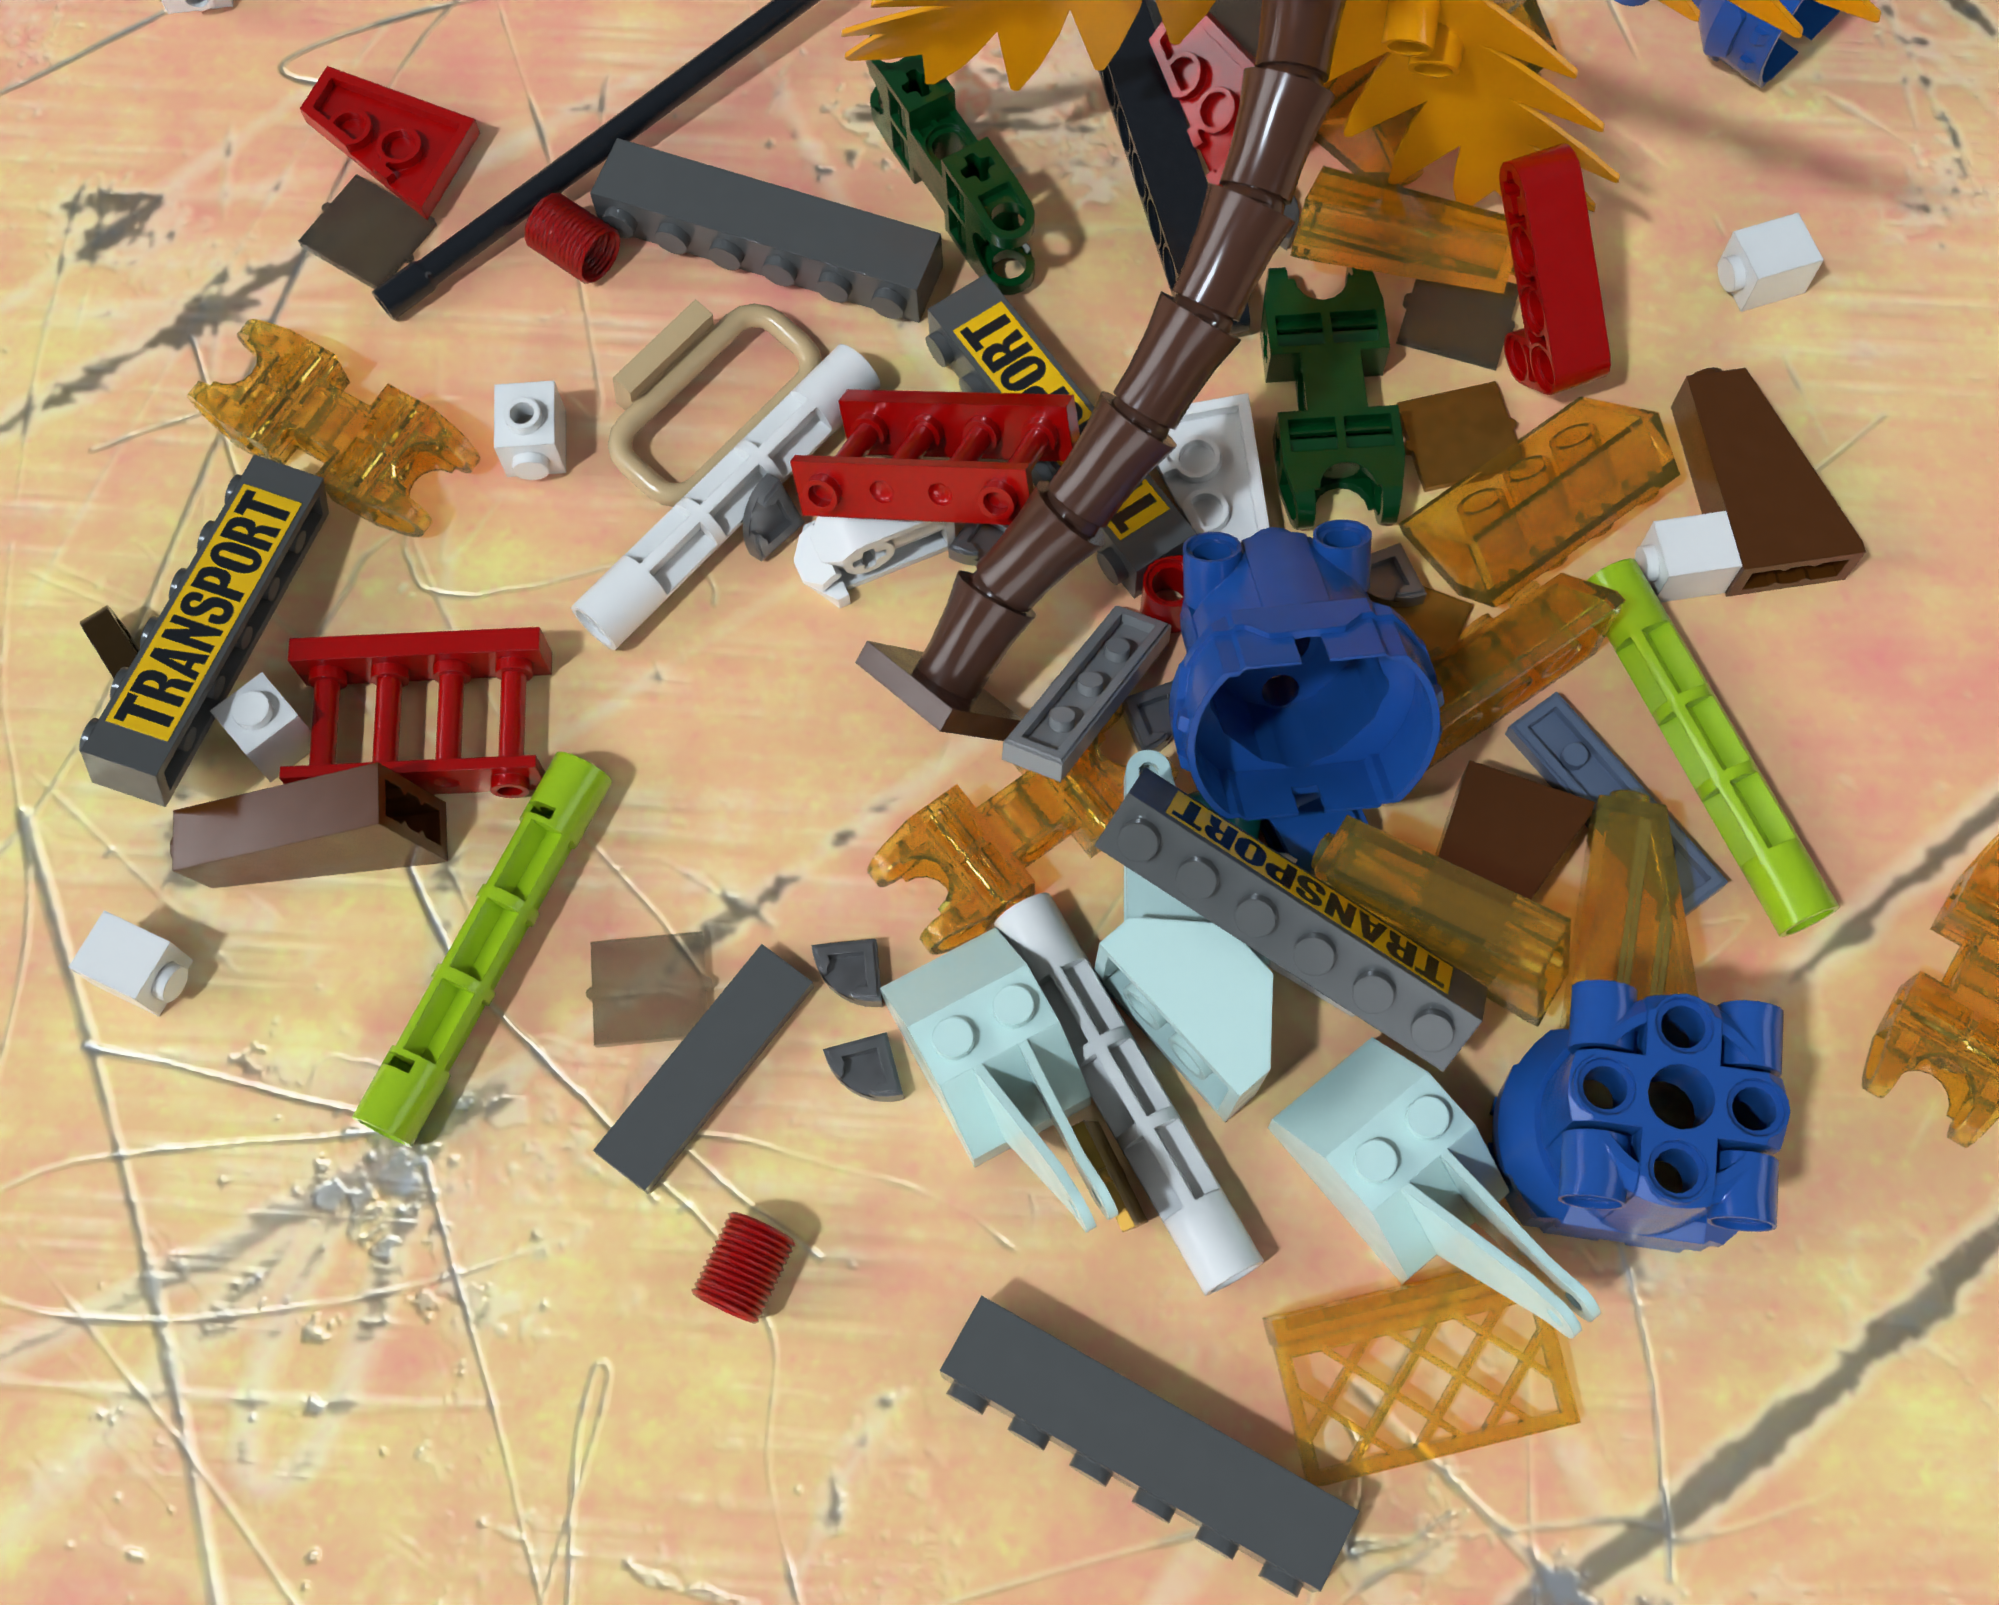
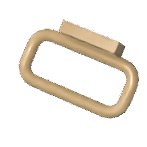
(672, 363)

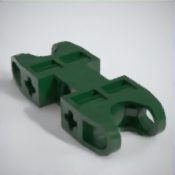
(961, 173)
(1334, 433)

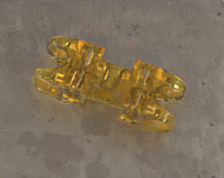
(366, 450)
(985, 849)
(1952, 1023)

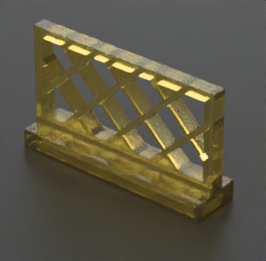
(1399, 1310)

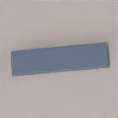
(1582, 765)

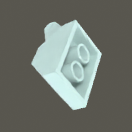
(1189, 984)
(998, 1062)
(1416, 1179)

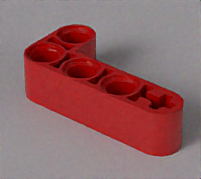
(1554, 273)

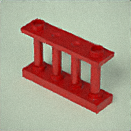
(936, 424)
(441, 656)

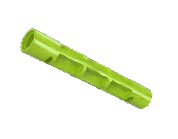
(1714, 756)
(466, 979)

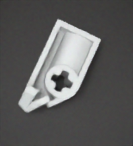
(849, 552)

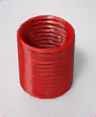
(572, 238)
(743, 1267)

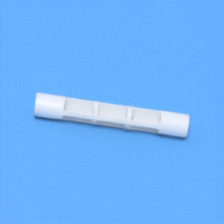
(718, 501)
(1132, 1098)

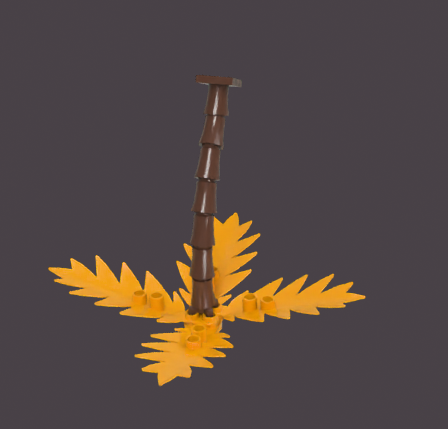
(1438, 55)

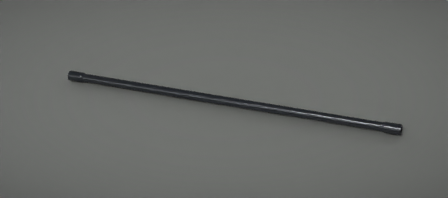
(422, 276)

